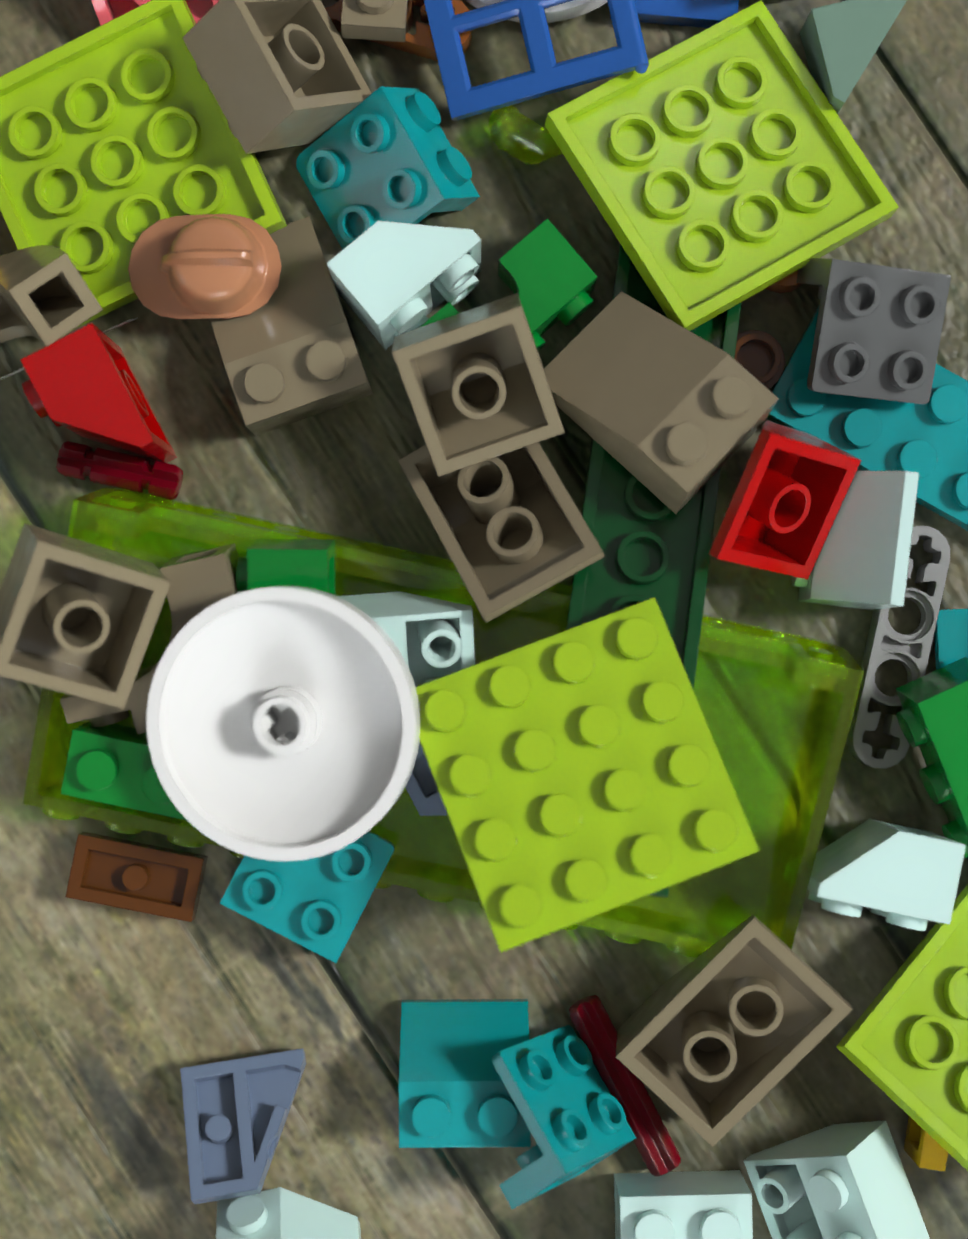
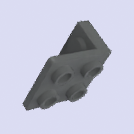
(875, 329)

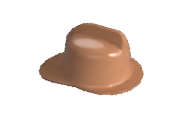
(205, 267)

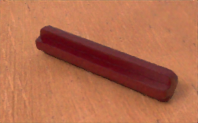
(641, 1114)

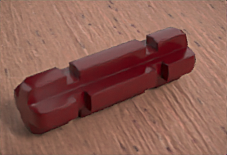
(119, 470)

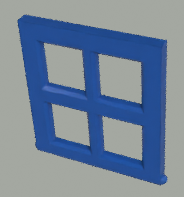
(545, 73)

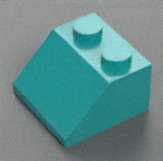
(447, 1074)

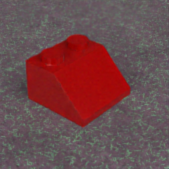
(94, 393)
(785, 502)

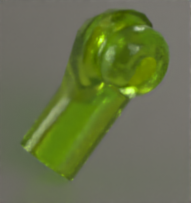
(521, 136)

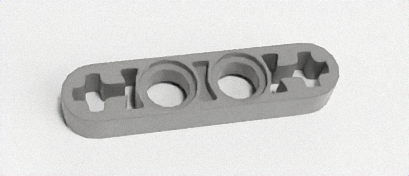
(909, 650)

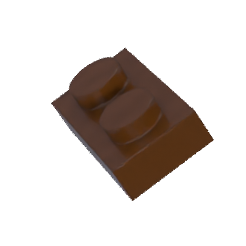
(136, 876)

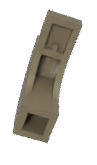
(42, 295)
(196, 583)

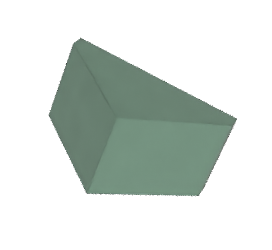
(843, 40)

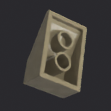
(297, 348)
(657, 398)
(504, 525)
(729, 1028)

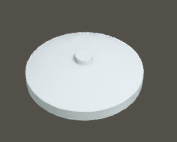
(283, 723)

